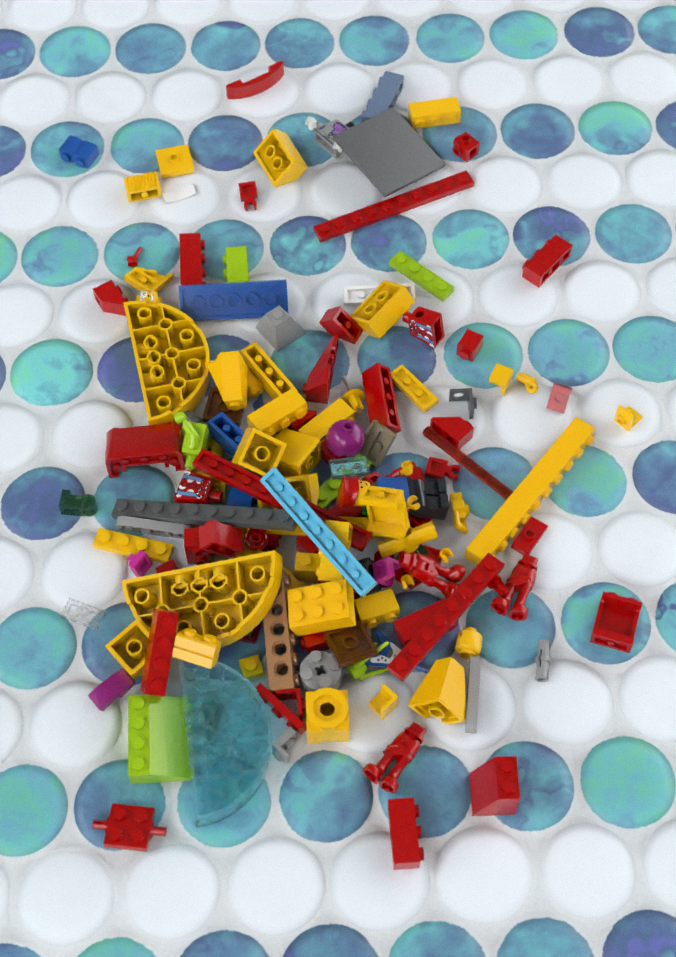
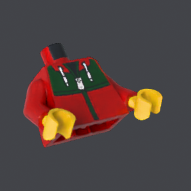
(407, 579)

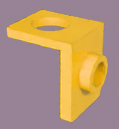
(625, 417)

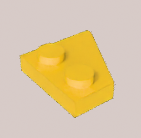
(147, 279)

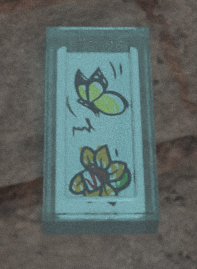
(349, 467)

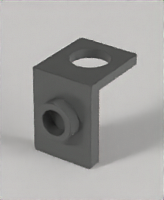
(468, 396)

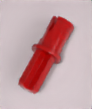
(499, 586)

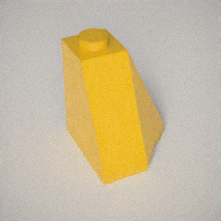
(231, 378)
(442, 693)

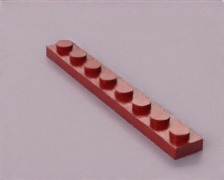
(445, 617)

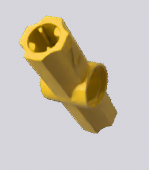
(411, 541)

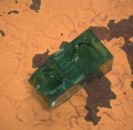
(77, 505)

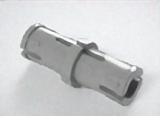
(543, 660)

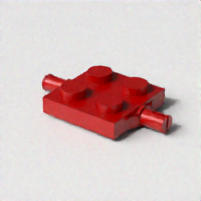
(129, 827)

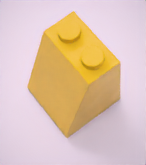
(300, 454)

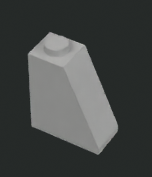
(279, 328)

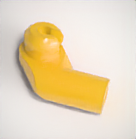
(529, 381)

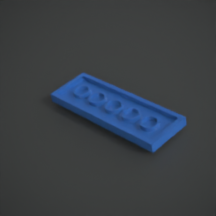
(232, 299)

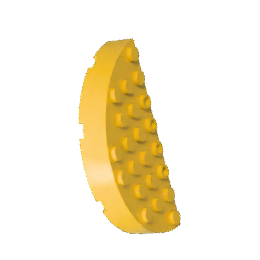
(169, 359)
(213, 597)

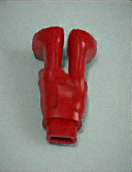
(427, 570)
(521, 580)
(403, 750)

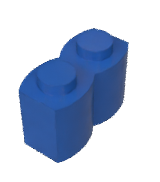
(78, 152)

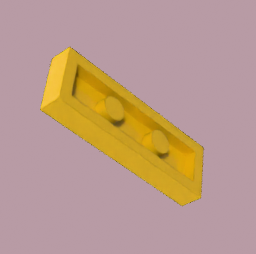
(413, 388)

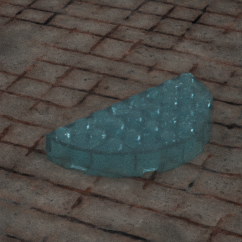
(226, 739)

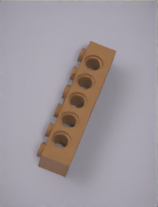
(275, 642)

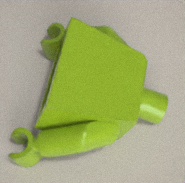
(195, 438)

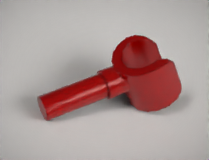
(133, 260)

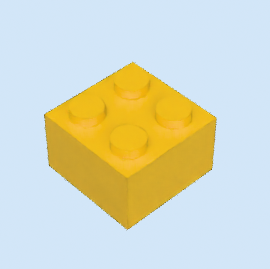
(258, 452)
(130, 648)

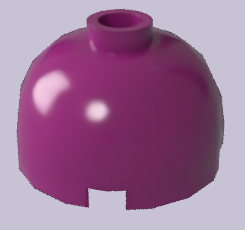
(345, 438)

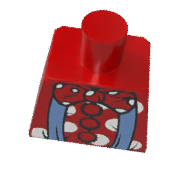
(425, 325)
(197, 490)

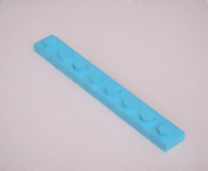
(318, 532)

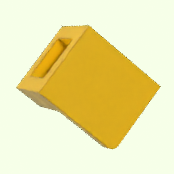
(502, 377)
(384, 702)

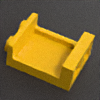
(385, 511)

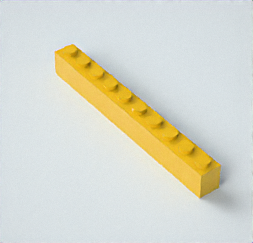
(531, 491)

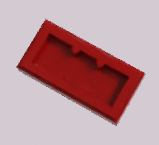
(529, 536)

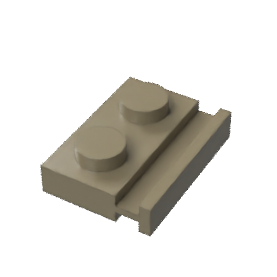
(377, 443)

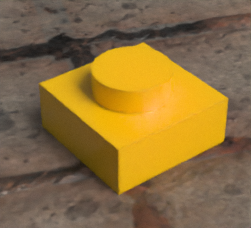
(251, 667)

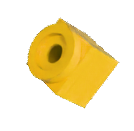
(327, 716)

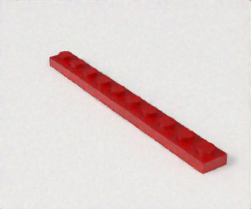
(393, 206)
(251, 485)

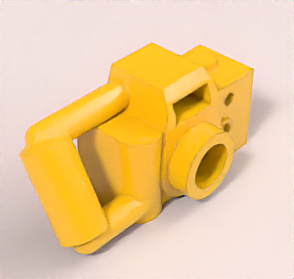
(459, 511)

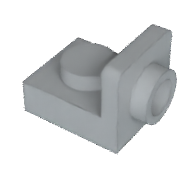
(284, 741)

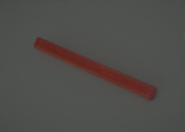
(467, 462)

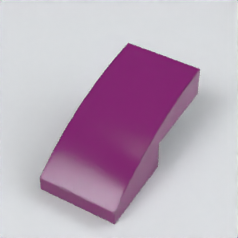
(113, 687)

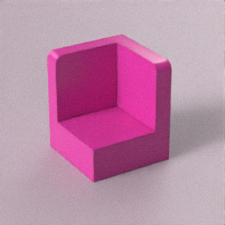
(384, 570)

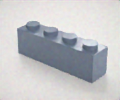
(385, 95)

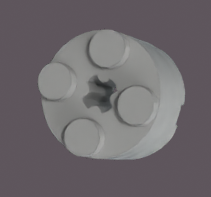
(319, 663)

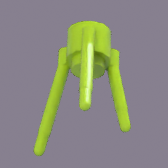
(358, 669)

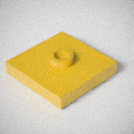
(174, 161)

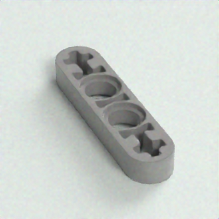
(151, 527)
(473, 694)

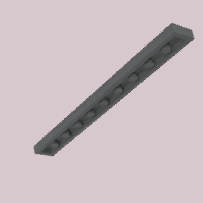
(201, 513)

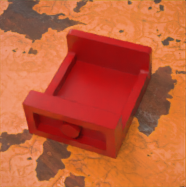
(616, 622)

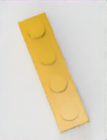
(130, 544)

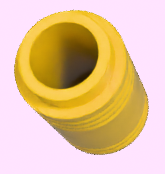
(255, 387)

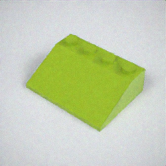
(157, 739)

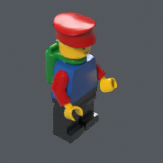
(422, 498)

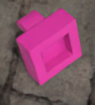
(139, 563)

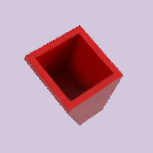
(495, 787)

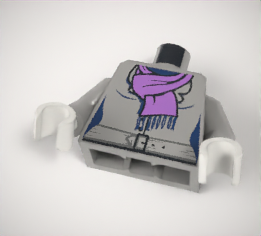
(324, 133)

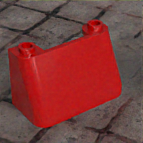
(144, 446)

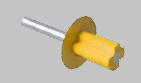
(353, 397)

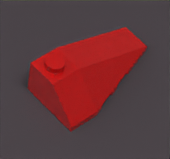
(320, 379)

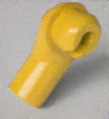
(216, 448)

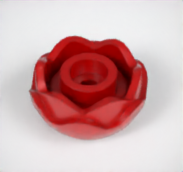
(251, 535)

